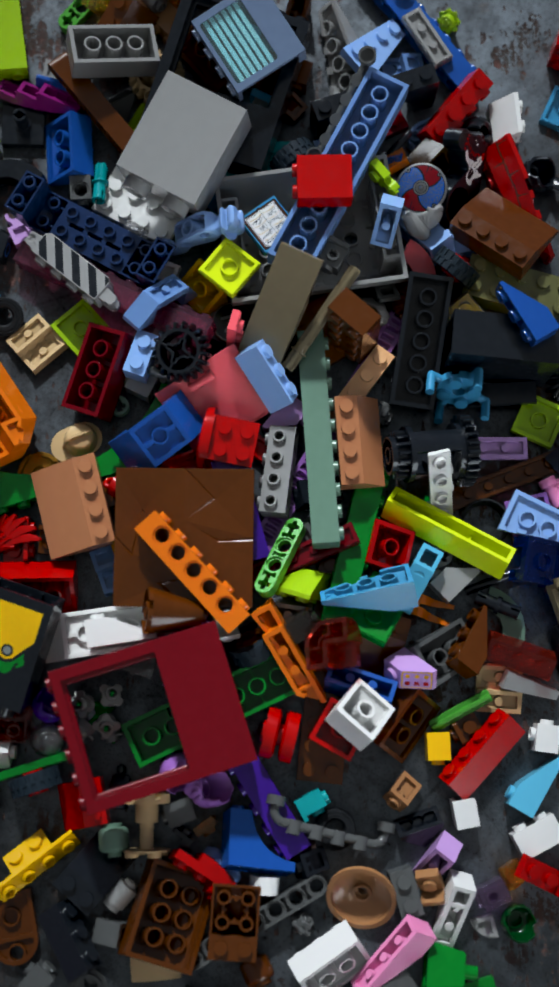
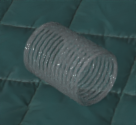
(138, 231)

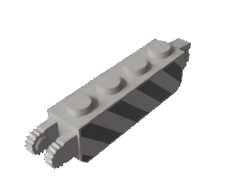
(73, 269)

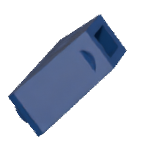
(531, 316)

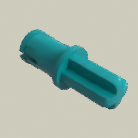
(100, 183)

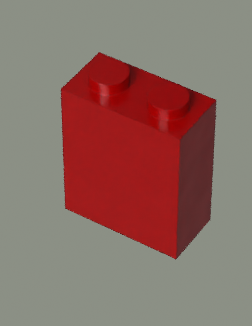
(323, 180)

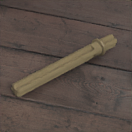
(319, 320)

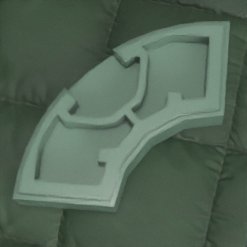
(508, 625)

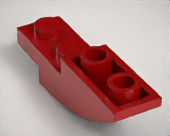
(203, 869)
(538, 874)

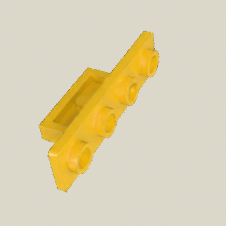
(34, 858)

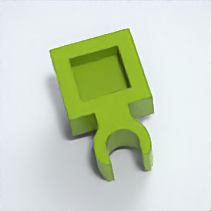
(379, 174)

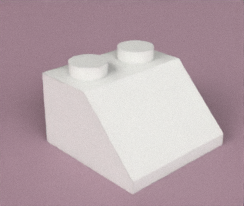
(360, 714)

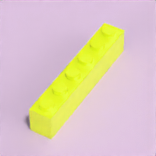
(448, 532)

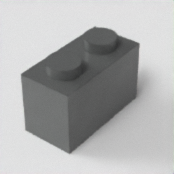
(406, 891)

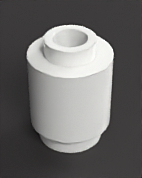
(120, 895)

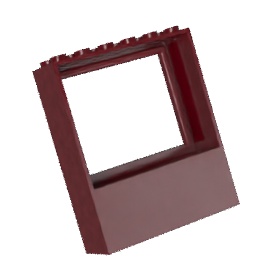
(200, 700)

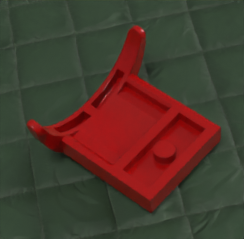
(226, 440)

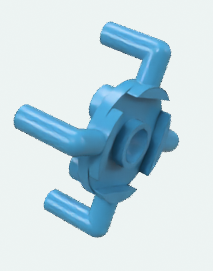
(449, 391)

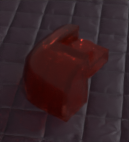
(333, 645)

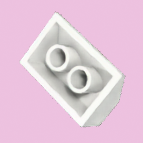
(330, 959)

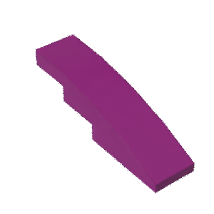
(46, 98)

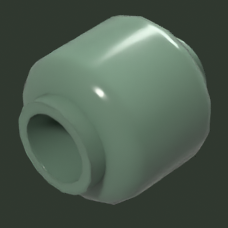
(113, 839)

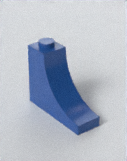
(243, 848)

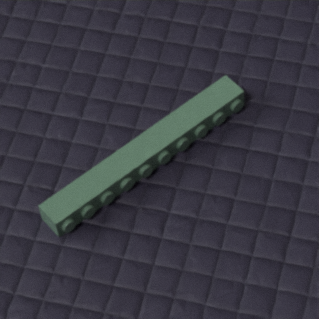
(320, 446)

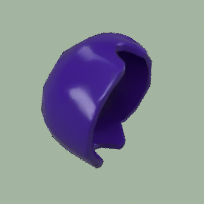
(42, 706)

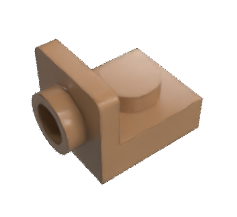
(402, 792)
(431, 886)

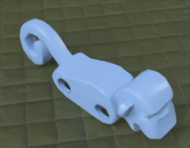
(204, 229)

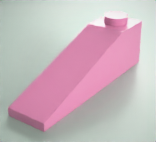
(400, 950)

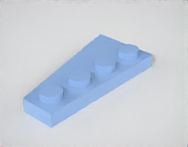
(382, 39)

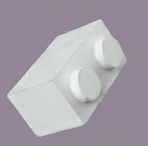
(536, 835)

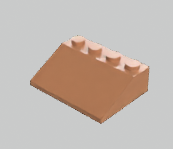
(73, 506)

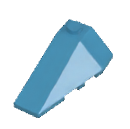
(388, 591)

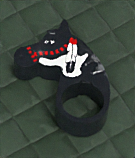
(466, 168)

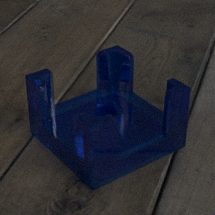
(538, 561)

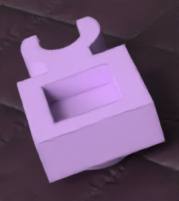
(17, 230)

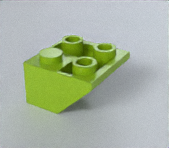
(304, 585)

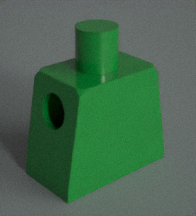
(446, 967)

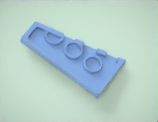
(530, 517)

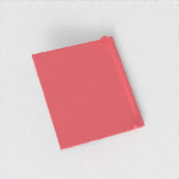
(222, 387)

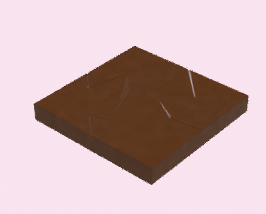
(209, 508)

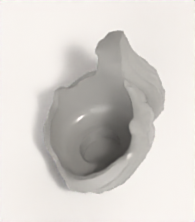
(421, 223)

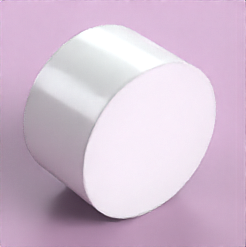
(268, 883)

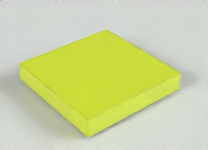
(229, 268)

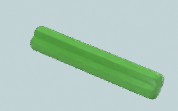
(460, 710)

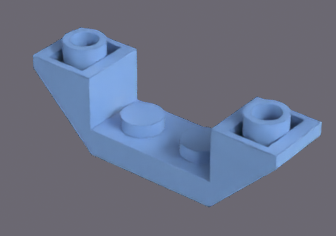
(153, 298)

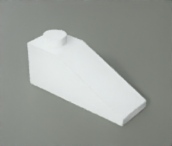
(107, 632)
(458, 898)

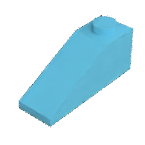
(531, 789)

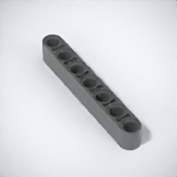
(268, 918)

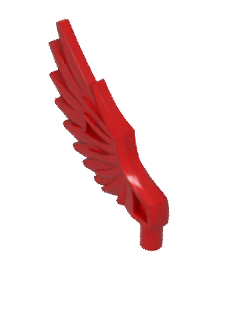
(13, 533)

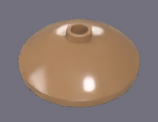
(358, 906)

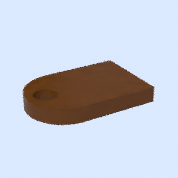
(18, 927)

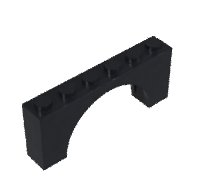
(421, 95)

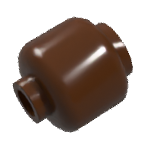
(258, 973)

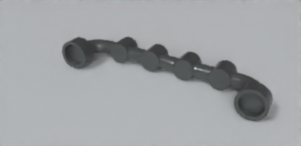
(366, 57)
(316, 832)

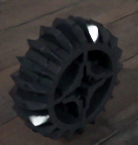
(177, 360)

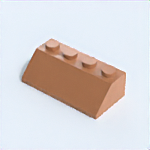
(358, 442)

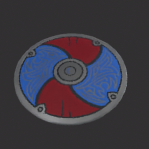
(422, 187)

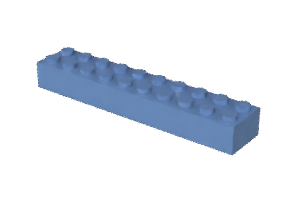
(359, 134)

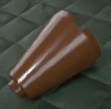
(169, 612)

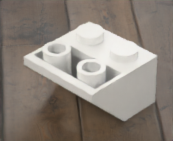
(505, 118)

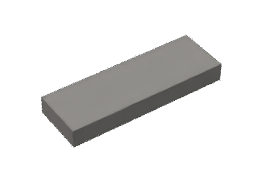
(426, 38)

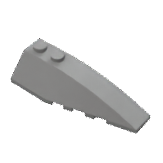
(337, 34)

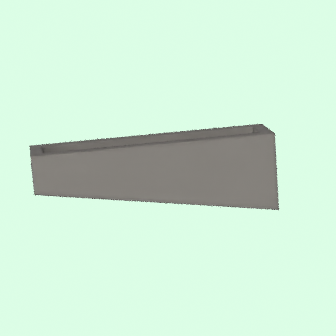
(519, 683)

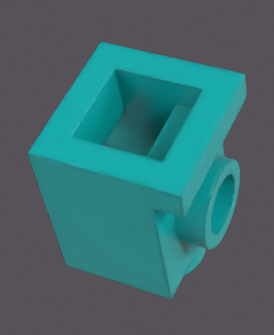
(312, 803)

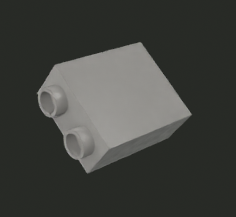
(183, 146)

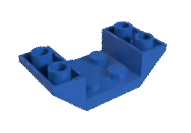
(159, 434)

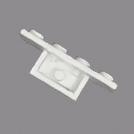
(440, 480)

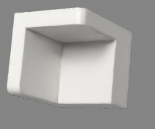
(464, 813)

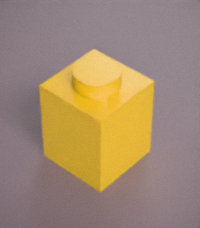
(437, 747)

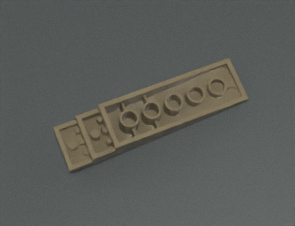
(282, 300)

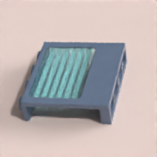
(246, 41)

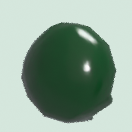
(518, 923)

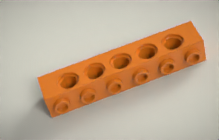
(148, 531)

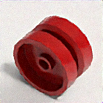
(279, 734)

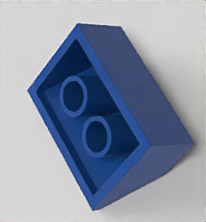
(69, 148)

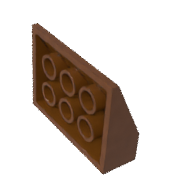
(501, 232)
(166, 918)

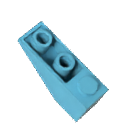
(424, 567)

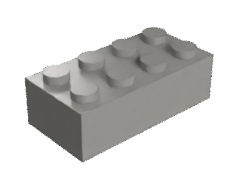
(112, 50)

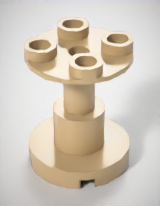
(147, 814)

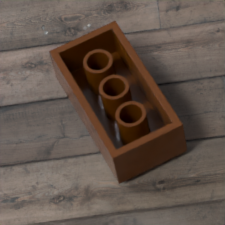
(352, 326)

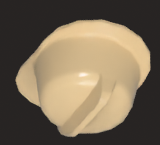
(76, 441)

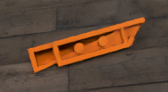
(286, 653)

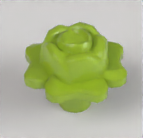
(448, 21)

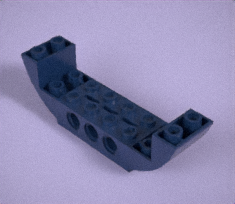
(87, 233)

